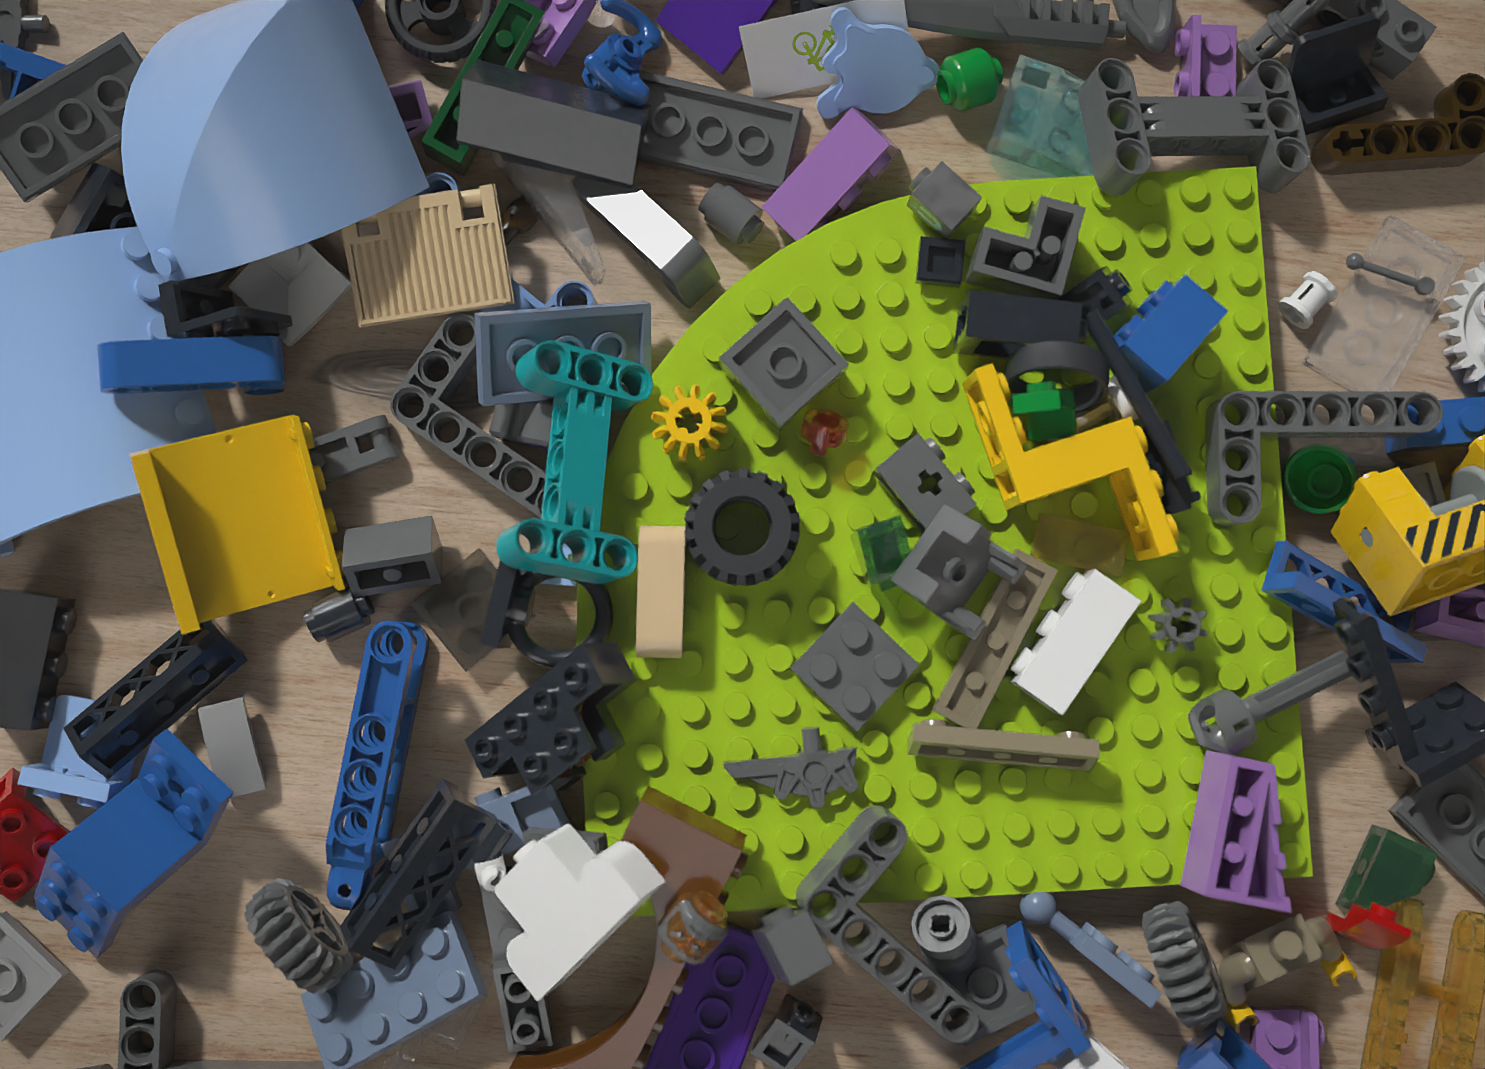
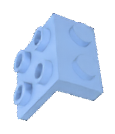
(62, 768)

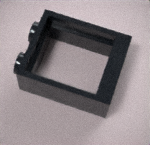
(1002, 323)

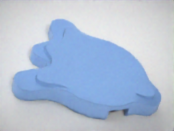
(875, 65)

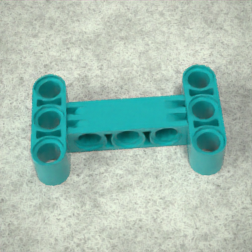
(575, 463)

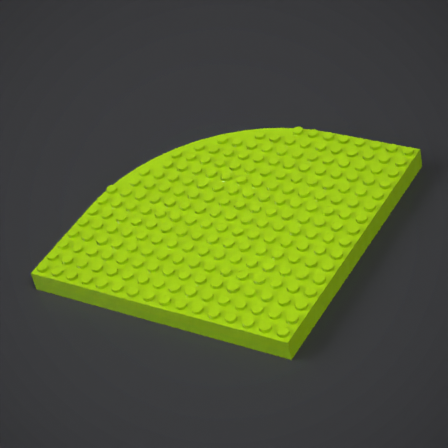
(733, 692)

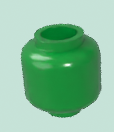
(969, 79)

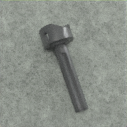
(1237, 717)

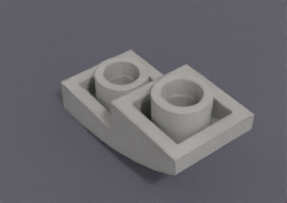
(232, 746)

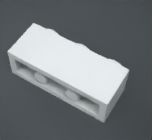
(1073, 640)

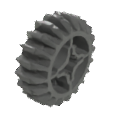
(298, 936)
(1183, 964)

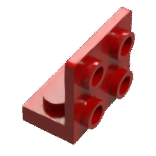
(24, 838)

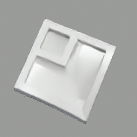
(294, 284)

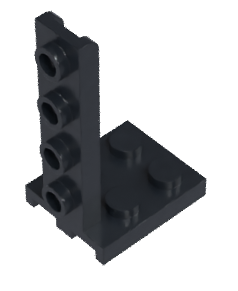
(1427, 736)

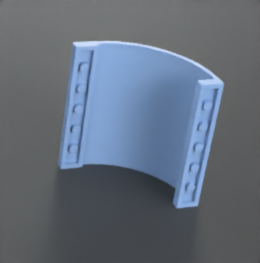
(58, 433)

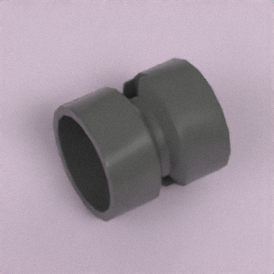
(945, 935)

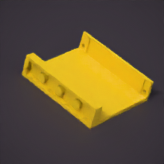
(238, 519)

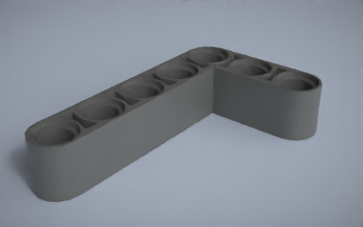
(437, 414)
(1299, 422)
(874, 939)
(160, 1022)

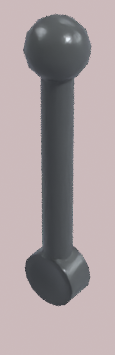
(1422, 286)

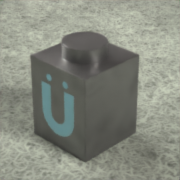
(942, 199)

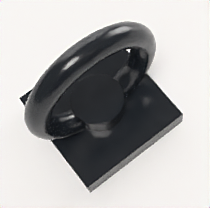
(512, 608)

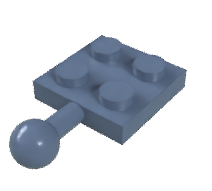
(1041, 909)

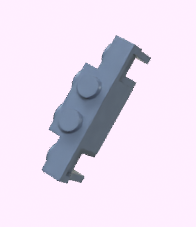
(514, 808)

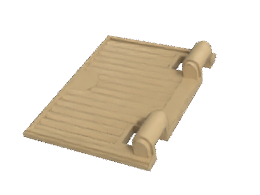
(429, 258)

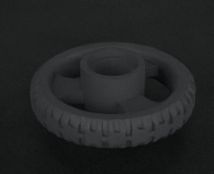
(405, 15)

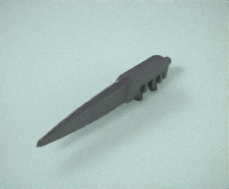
(1018, 21)

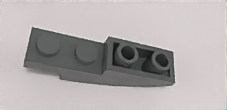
(524, 1019)

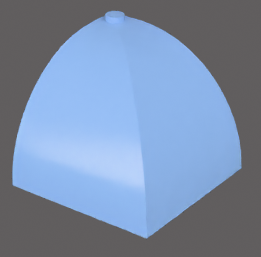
(260, 135)

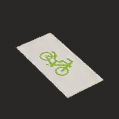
(789, 50)

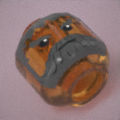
(693, 928)

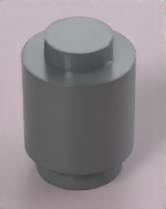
(731, 213)

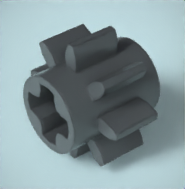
(1186, 617)

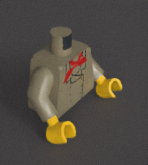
(1274, 955)

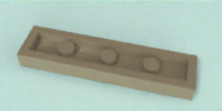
(988, 657)
(1062, 751)

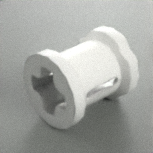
(1307, 299)

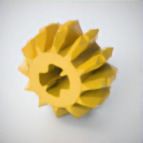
(698, 410)

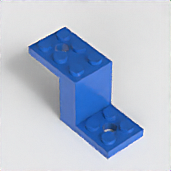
(131, 844)

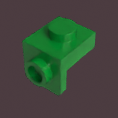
(1048, 410)

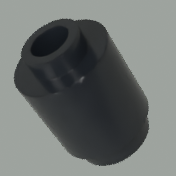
(338, 615)

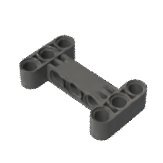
(1131, 129)

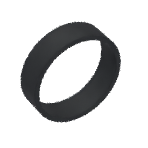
(1062, 356)

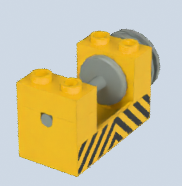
(1412, 549)

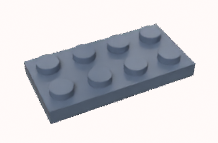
(506, 336)
(384, 1006)

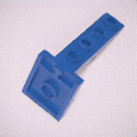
(1056, 1006)

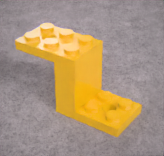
(1099, 453)

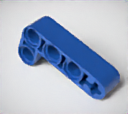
(192, 365)

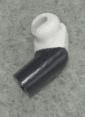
(489, 859)

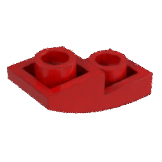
(1371, 927)

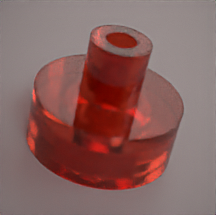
(823, 430)

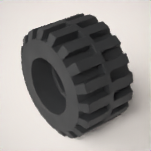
(751, 488)

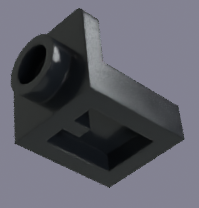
(1101, 291)
(788, 1034)

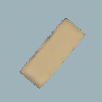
(661, 592)

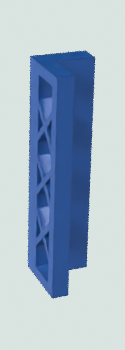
(1315, 601)

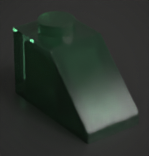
(881, 551)
(1387, 870)

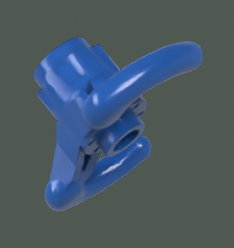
(618, 59)

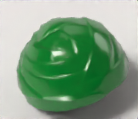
(1319, 478)

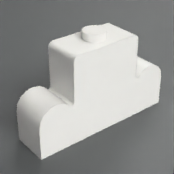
(569, 903)

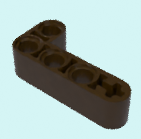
(1400, 137)

